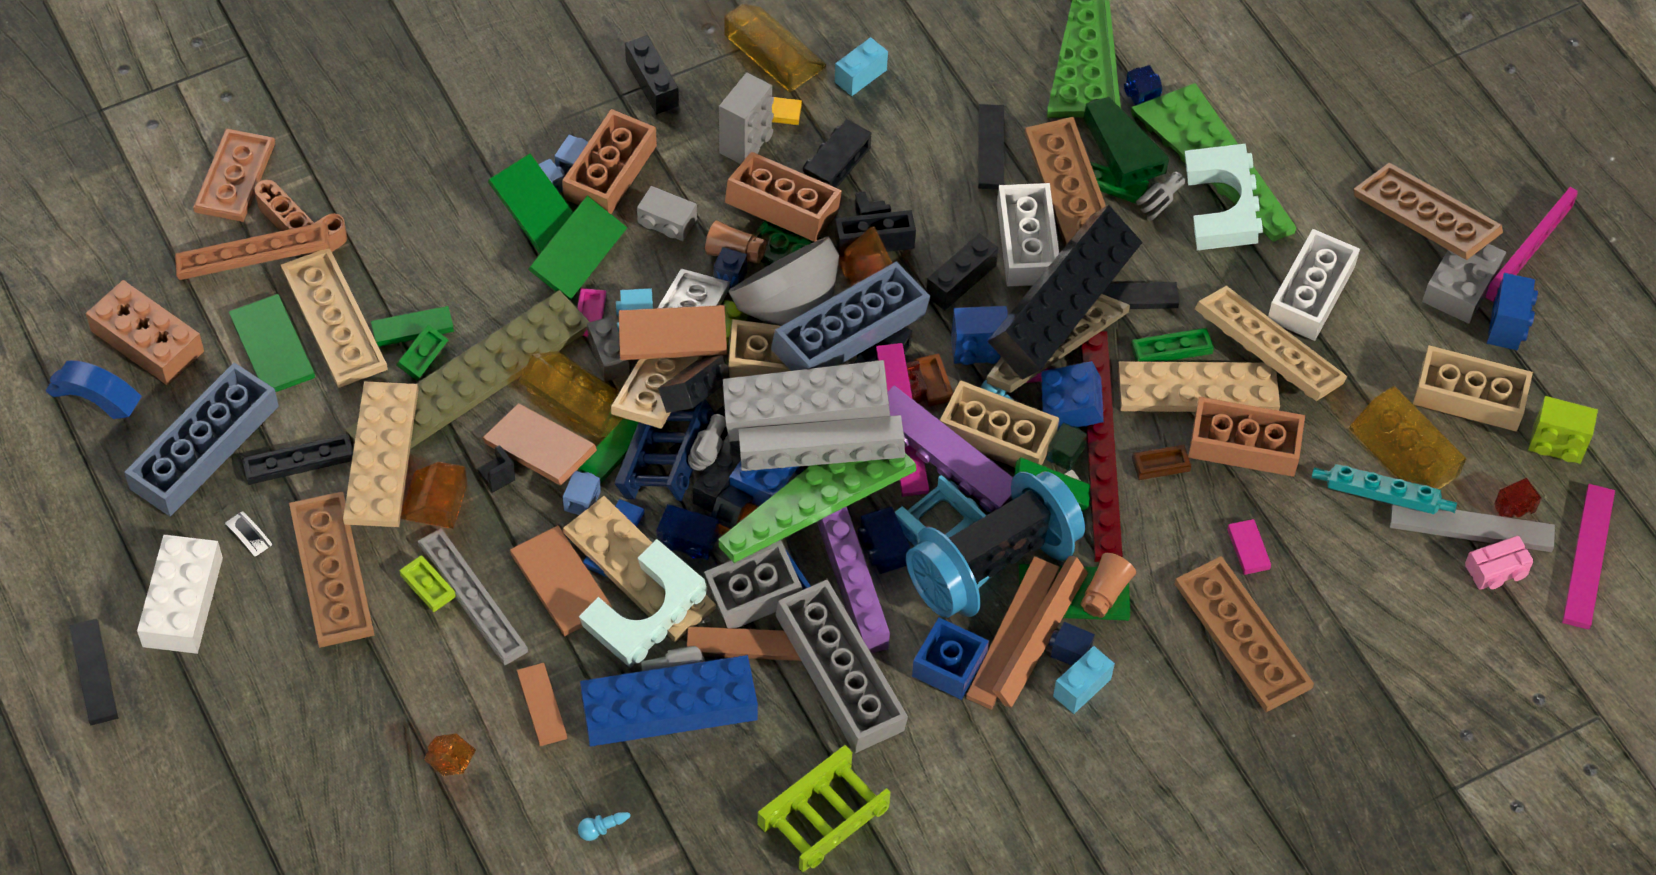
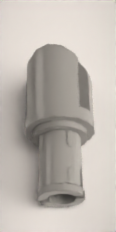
(1161, 195)
(707, 444)
(674, 657)

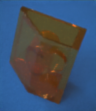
(865, 257)
(435, 495)

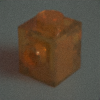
(449, 754)

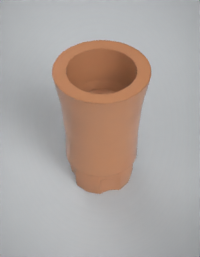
(724, 236)
(1107, 584)

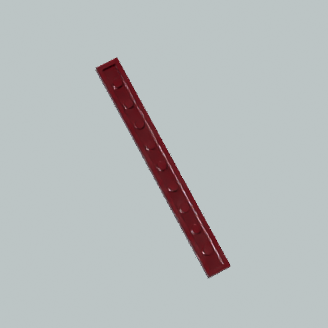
(1102, 458)

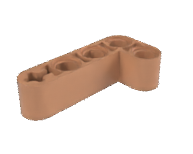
(287, 215)

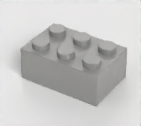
(745, 118)
(1462, 284)
(753, 585)

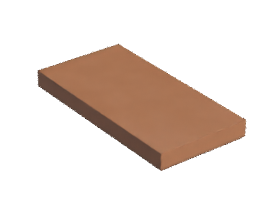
(234, 174)
(672, 332)
(540, 444)
(558, 577)

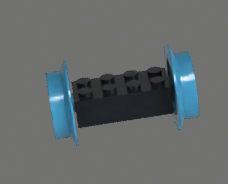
(1038, 517)

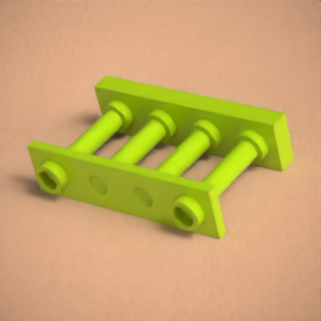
(818, 782)

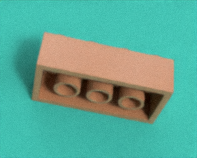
(610, 161)
(783, 196)
(145, 332)
(1246, 436)

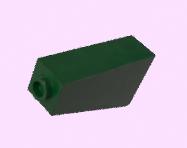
(1123, 143)

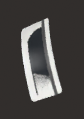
(249, 533)

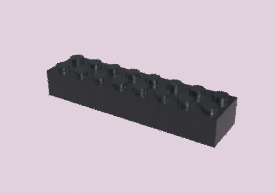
(1065, 292)

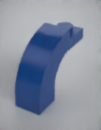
(96, 385)

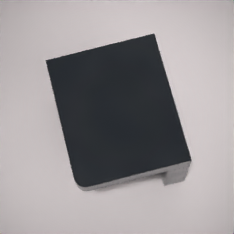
(863, 206)
(498, 471)
(730, 506)

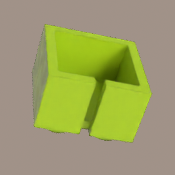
(1563, 429)

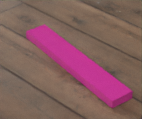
(1535, 240)
(897, 375)
(1588, 557)

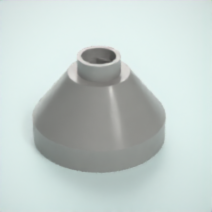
(789, 284)

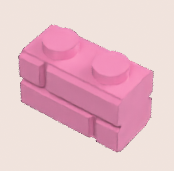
(1499, 563)

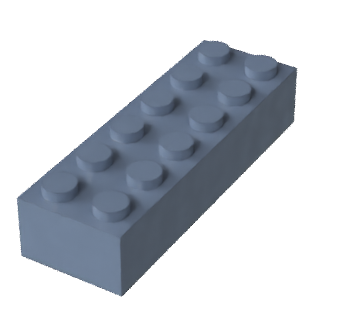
(851, 320)
(201, 439)

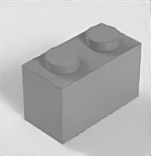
(667, 213)

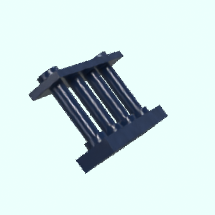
(641, 454)

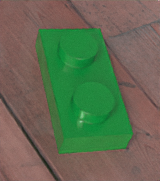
(422, 352)

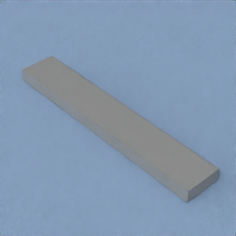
(1474, 526)
(473, 596)

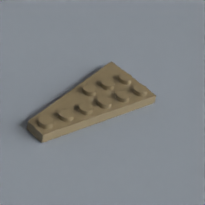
(1099, 316)

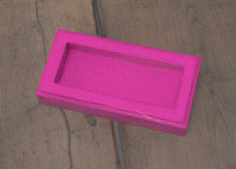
(592, 304)
(1249, 547)

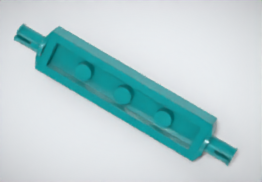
(1384, 489)

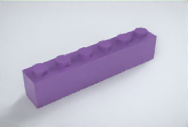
(951, 453)
(854, 579)

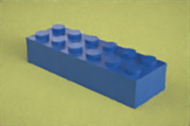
(669, 700)

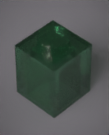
(1066, 446)

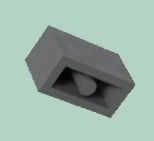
(605, 345)

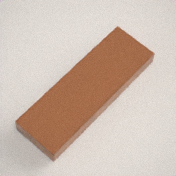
(542, 704)

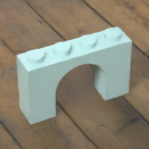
(1227, 166)
(634, 638)

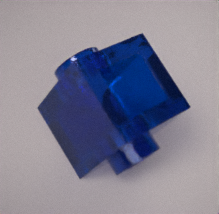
(1142, 85)

